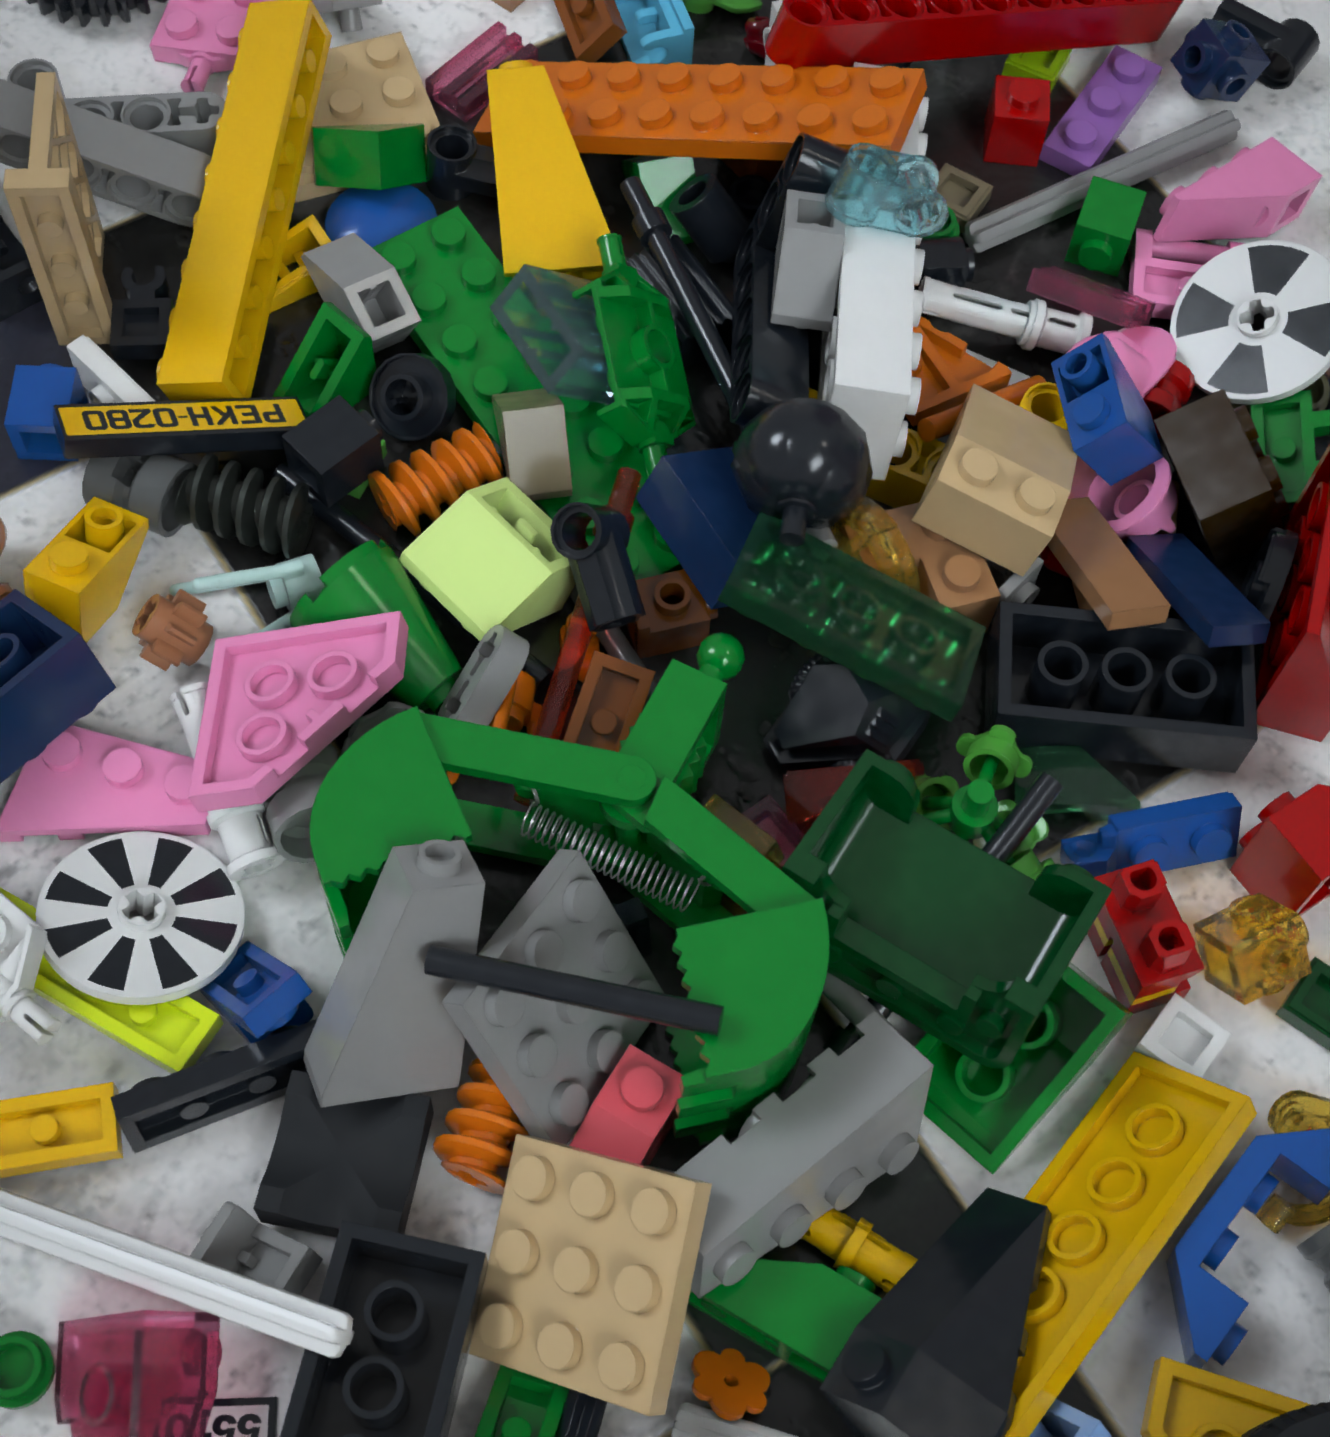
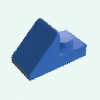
(259, 994)

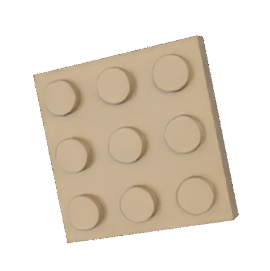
(367, 86)
(591, 1273)

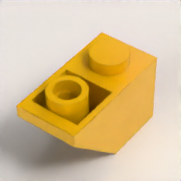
(87, 566)

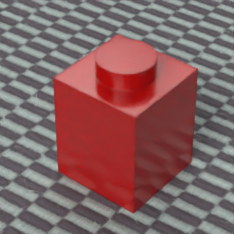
(1016, 120)

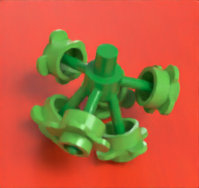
(973, 810)

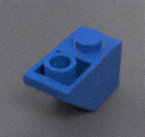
(1105, 411)

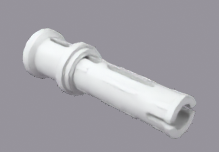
(1029, 323)
(241, 827)

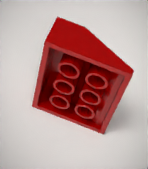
(1296, 657)

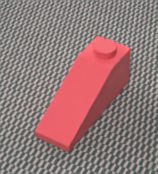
(632, 1110)

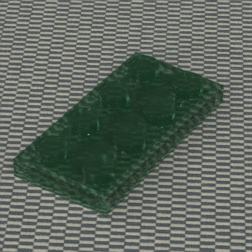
(855, 617)

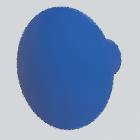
(377, 213)

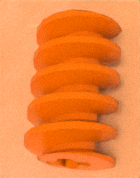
(435, 478)
(479, 1133)

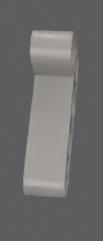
(179, 117)

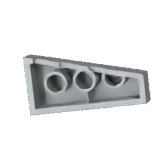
(810, 1151)

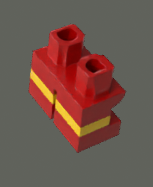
(1143, 939)

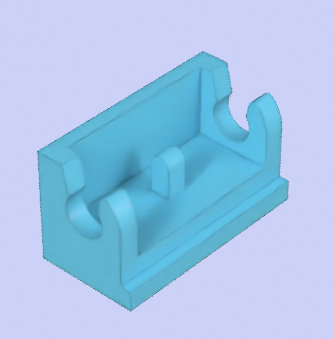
(656, 31)

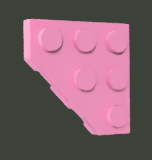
(285, 698)

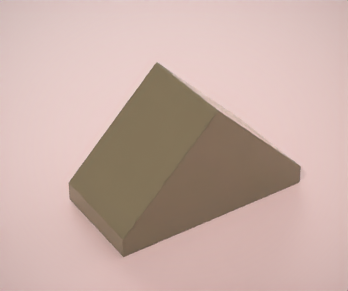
(534, 442)

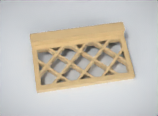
(60, 222)

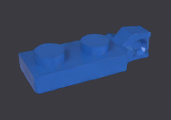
(1169, 833)

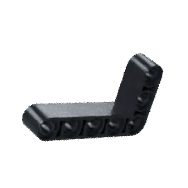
(767, 357)

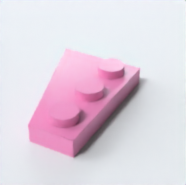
(101, 786)

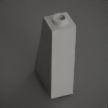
(383, 1015)

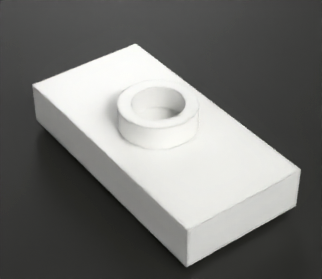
(102, 376)

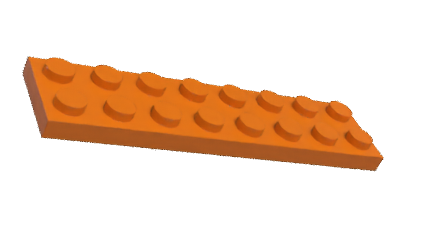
(728, 107)

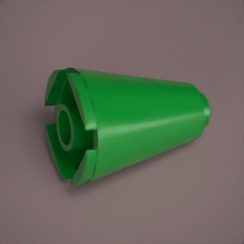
(373, 583)

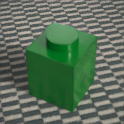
(1105, 226)

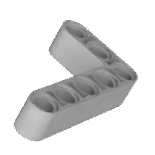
(118, 158)

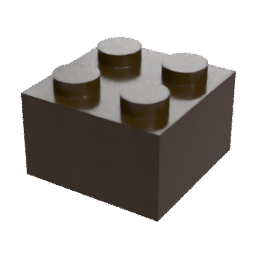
(1224, 474)

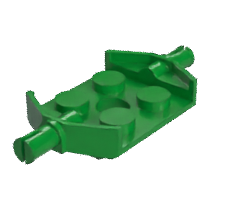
(640, 356)

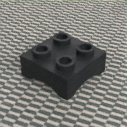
(344, 1161)

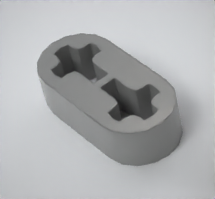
(486, 677)

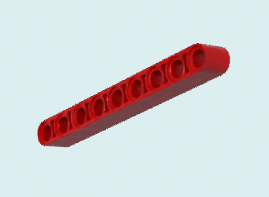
(926, 30)

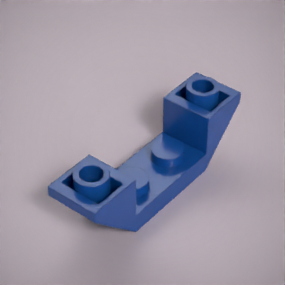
(1203, 1304)

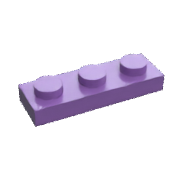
(1100, 112)

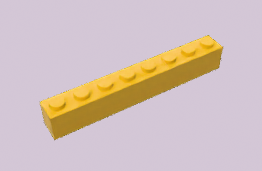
(246, 204)

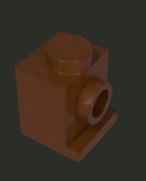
(674, 615)

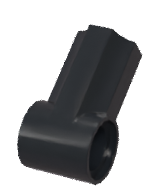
(1286, 43)
(458, 164)
(603, 568)

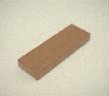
(1105, 569)

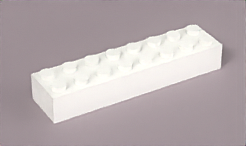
(871, 338)

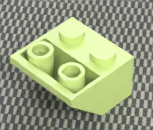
(492, 560)

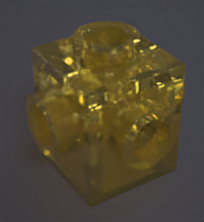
(1253, 947)

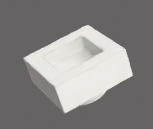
(1183, 1037)

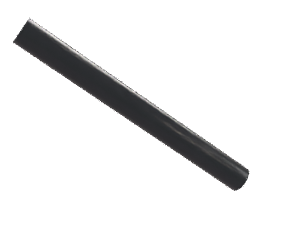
(574, 990)

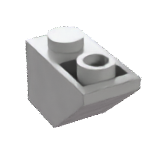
(806, 263)
(363, 288)

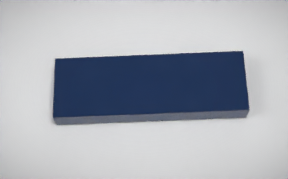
(1199, 591)

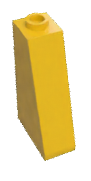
(541, 183)

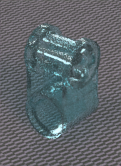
(881, 187)

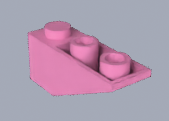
(1241, 199)

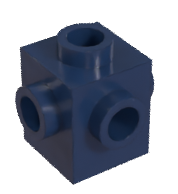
(1219, 60)

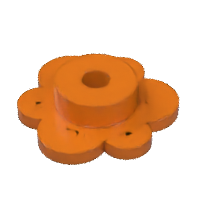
(730, 1383)

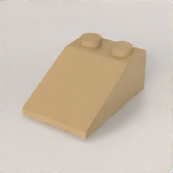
(999, 482)

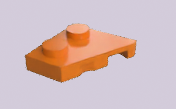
(950, 372)

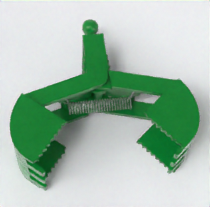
(628, 819)

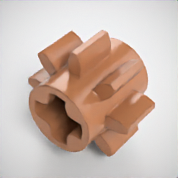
(172, 630)

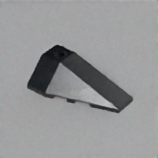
(949, 1332)

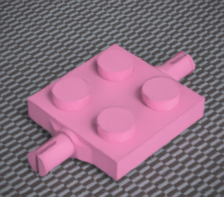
(200, 37)

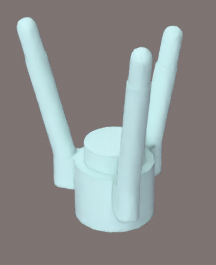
(284, 581)

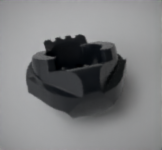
(840, 716)

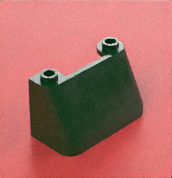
(937, 920)

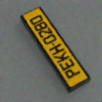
(175, 426)

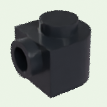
(947, 260)

